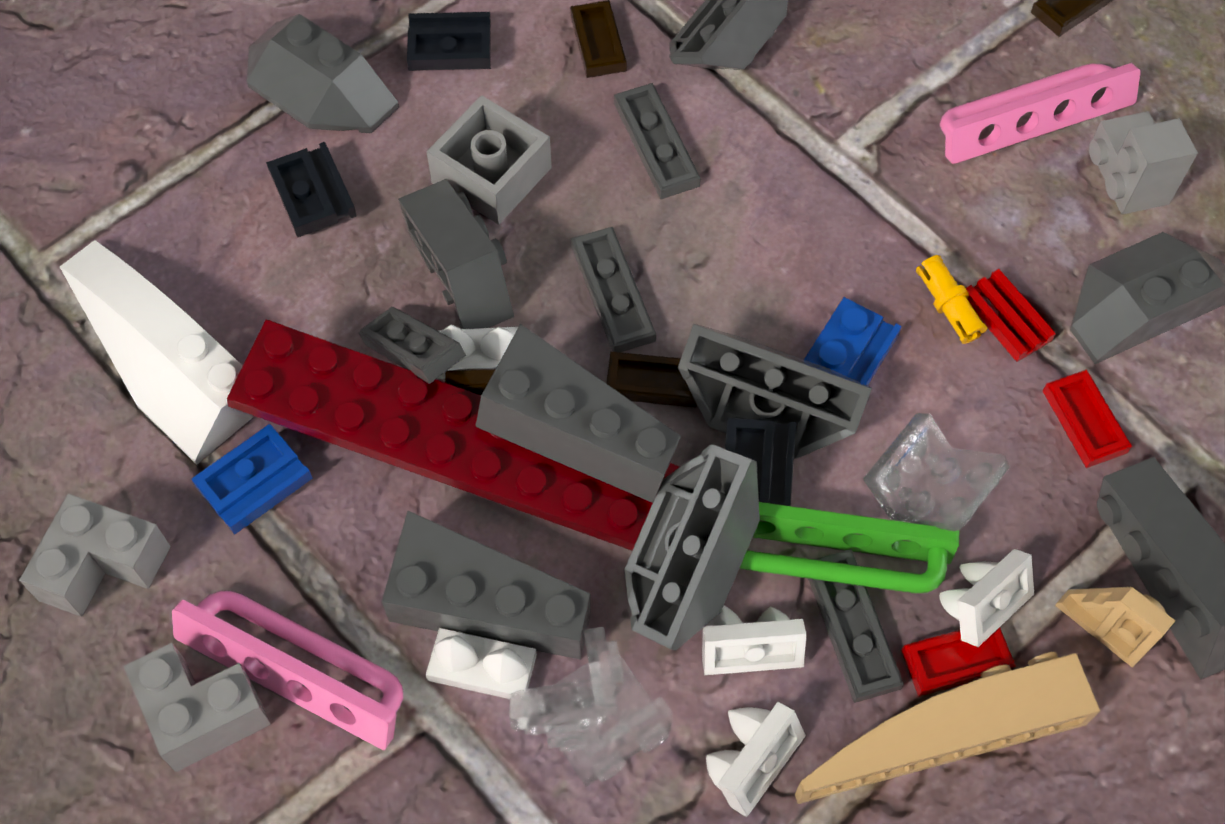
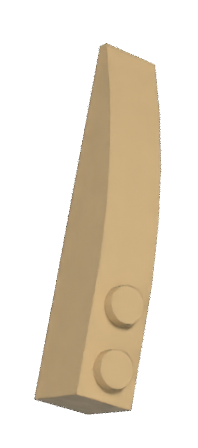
(963, 723)

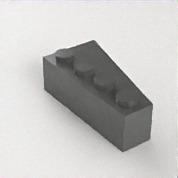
(574, 418)
(1173, 555)
(477, 591)

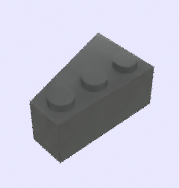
(459, 253)

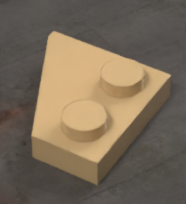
(1118, 618)

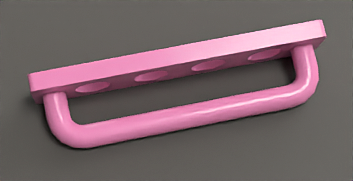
(1041, 97)
(283, 673)

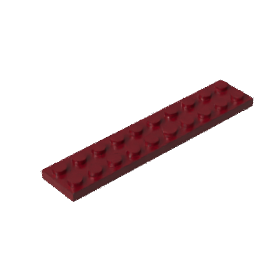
(421, 429)

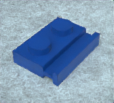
(854, 342)
(252, 478)

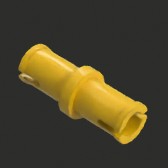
(951, 299)

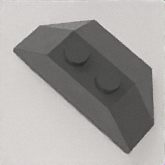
(727, 33)
(317, 78)
(1145, 294)
(757, 382)
(692, 546)

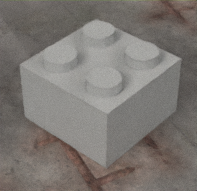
(490, 158)

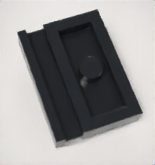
(449, 41)
(311, 189)
(772, 449)

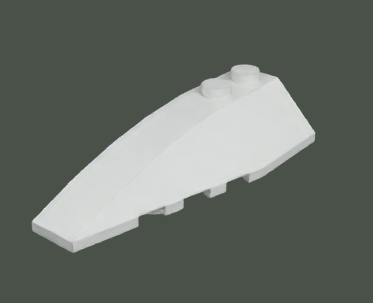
(160, 352)

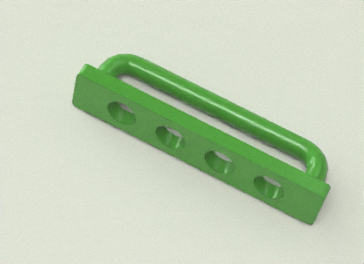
(836, 532)

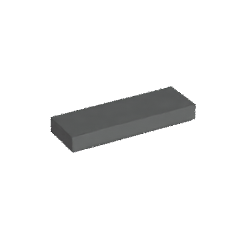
(656, 141)
(613, 290)
(412, 344)
(856, 635)

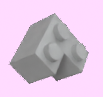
(1142, 160)
(86, 545)
(191, 717)

